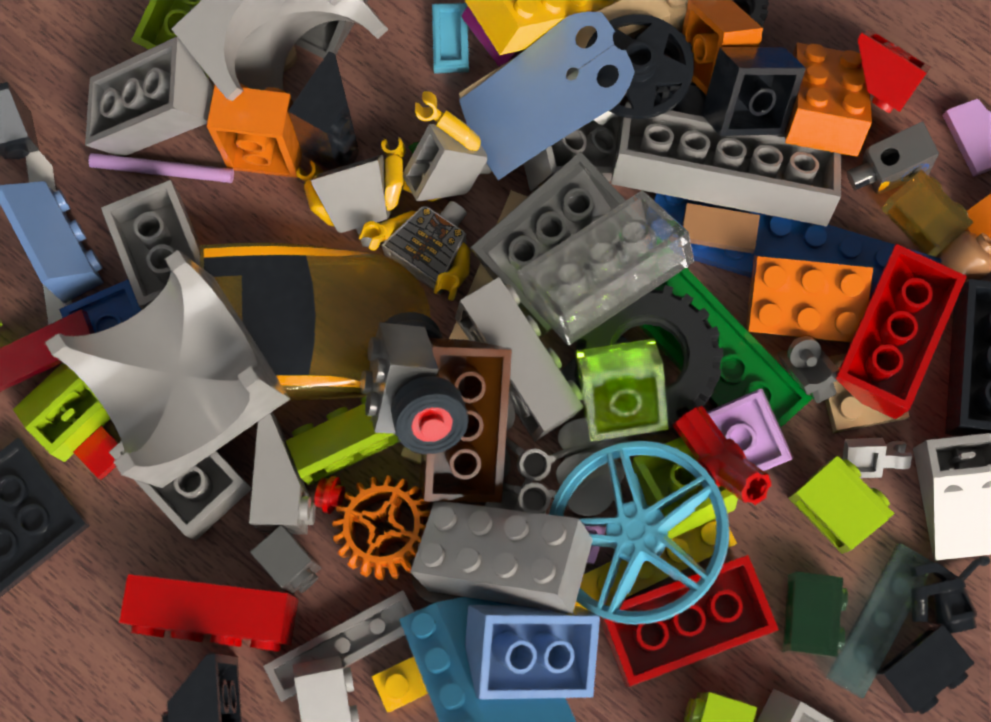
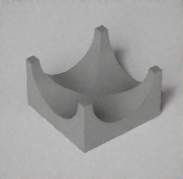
(255, 36)
(175, 376)

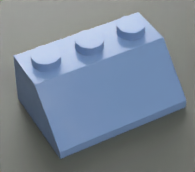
(51, 238)
(531, 652)

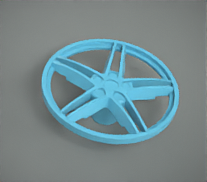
(641, 530)

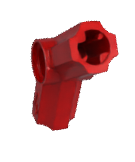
(722, 457)

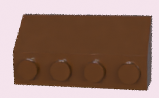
(475, 464)

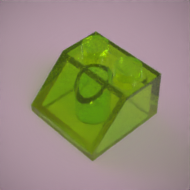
(623, 389)

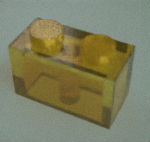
(927, 214)

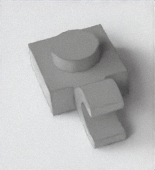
(873, 455)

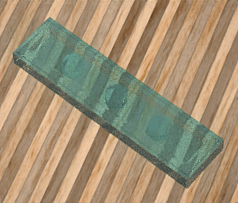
(878, 622)

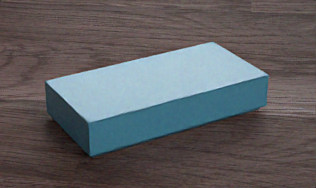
(450, 38)

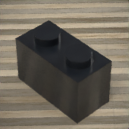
(925, 670)

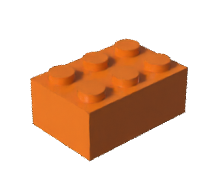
(832, 101)
(255, 131)
(807, 298)

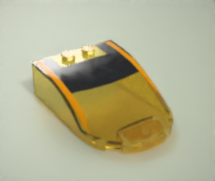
(313, 308)

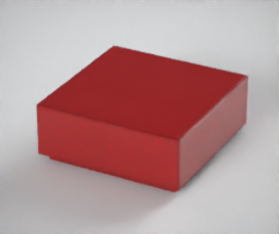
(95, 452)

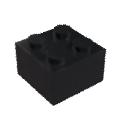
(752, 91)

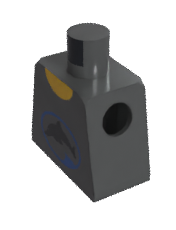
(895, 160)

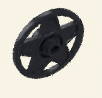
(650, 66)

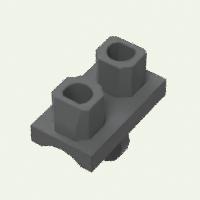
(810, 368)

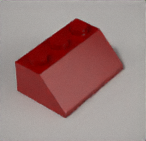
(889, 71)

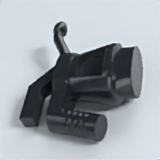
(951, 599)

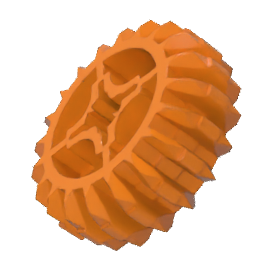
(378, 543)

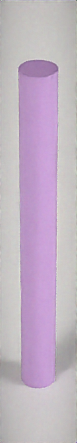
(161, 168)

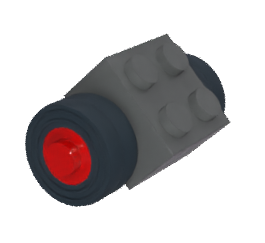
(404, 388)

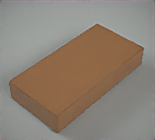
(721, 228)

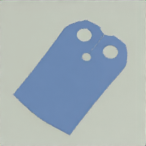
(534, 103)

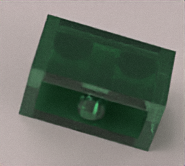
(814, 615)

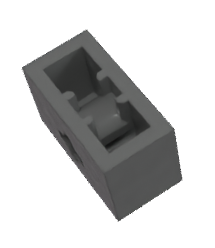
(287, 561)

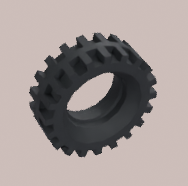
(690, 329)

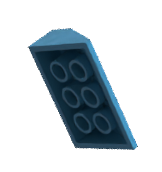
(439, 649)

